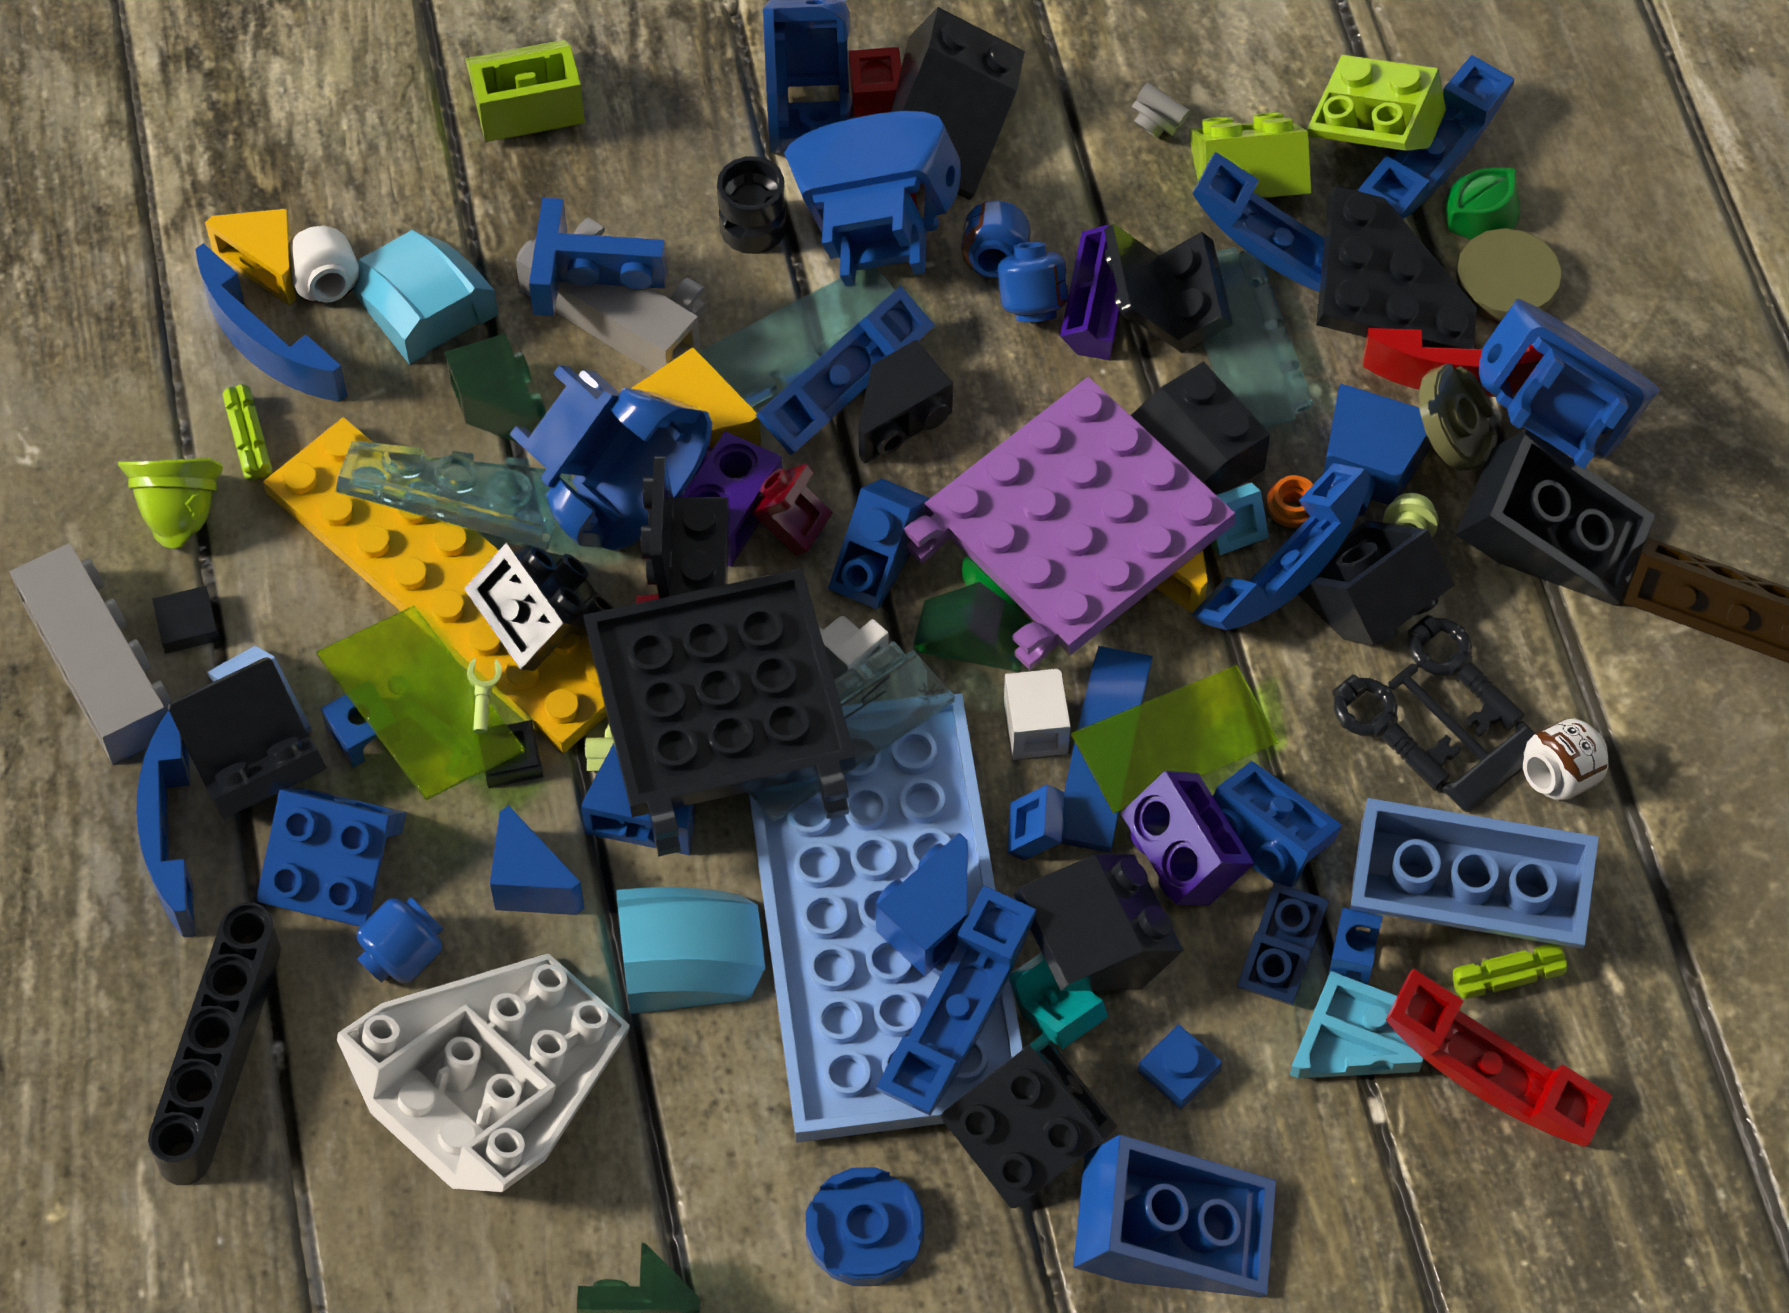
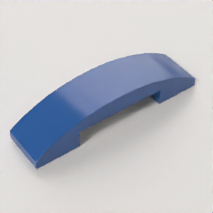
(1470, 104)
(1257, 225)
(300, 366)
(842, 370)
(1332, 509)
(1114, 686)
(165, 767)
(959, 1003)

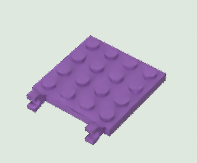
(1074, 519)

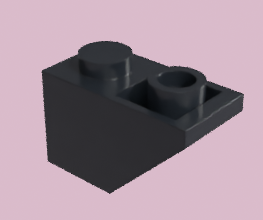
(902, 399)

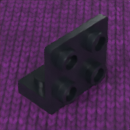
(1172, 293)
(683, 538)
(534, 600)
(245, 737)
(1028, 1121)

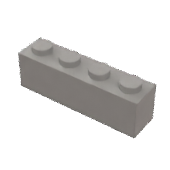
(92, 651)

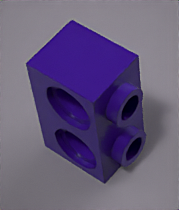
(712, 479)
(1194, 833)

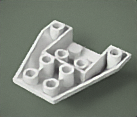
(484, 1068)

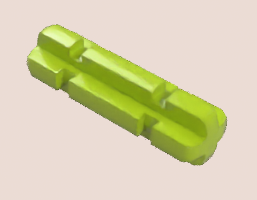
(247, 432)
(1509, 971)

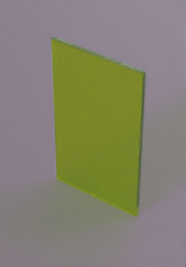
(418, 702)

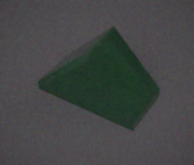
(971, 628)

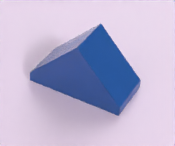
(528, 874)

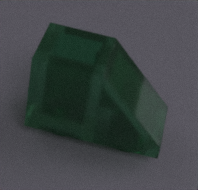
(493, 387)

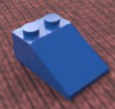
(1173, 1220)

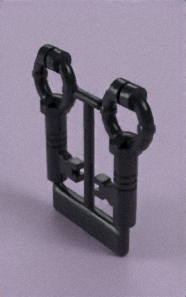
(1494, 767)

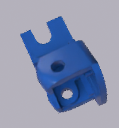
(804, 48)
(861, 181)
(1576, 393)
(610, 448)

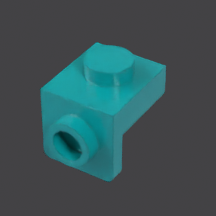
(1057, 1013)

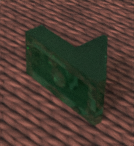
(658, 1291)

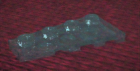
(455, 489)

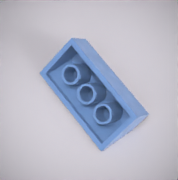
(1474, 873)

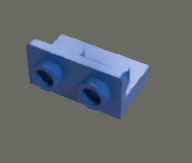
(1274, 823)

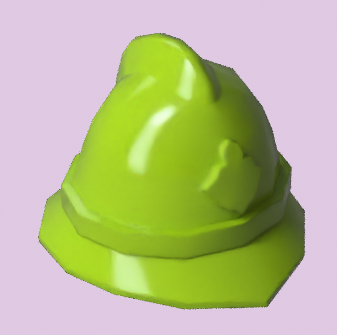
(173, 495)

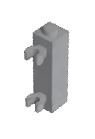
(630, 320)

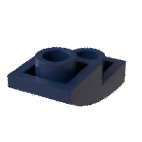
(1283, 944)

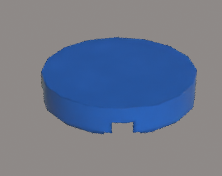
(864, 1227)

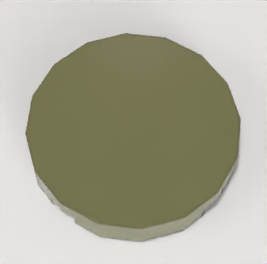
(1508, 267)
(1456, 416)

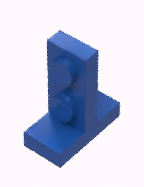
(588, 259)

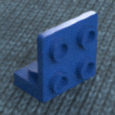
(326, 854)

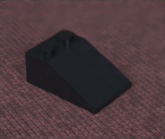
(965, 81)
(1206, 429)
(1555, 519)

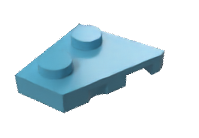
(1352, 1035)

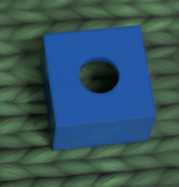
(348, 736)
(1354, 948)

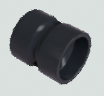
(751, 204)

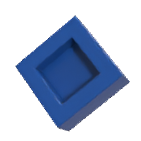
(1035, 822)
(1179, 1066)

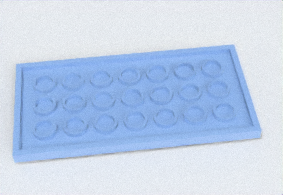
(838, 981)

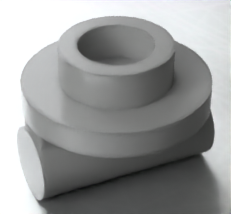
(1158, 111)

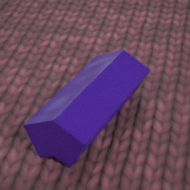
(1091, 306)

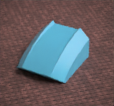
(422, 293)
(688, 947)

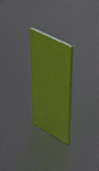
(1180, 731)

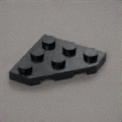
(1386, 277)

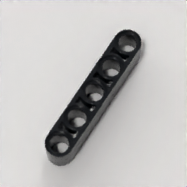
(219, 1066)

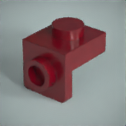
(792, 508)

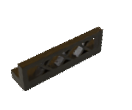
(1712, 598)

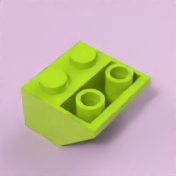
(526, 90)
(1380, 104)
(1268, 149)

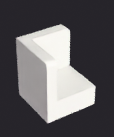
(850, 645)
(1036, 714)

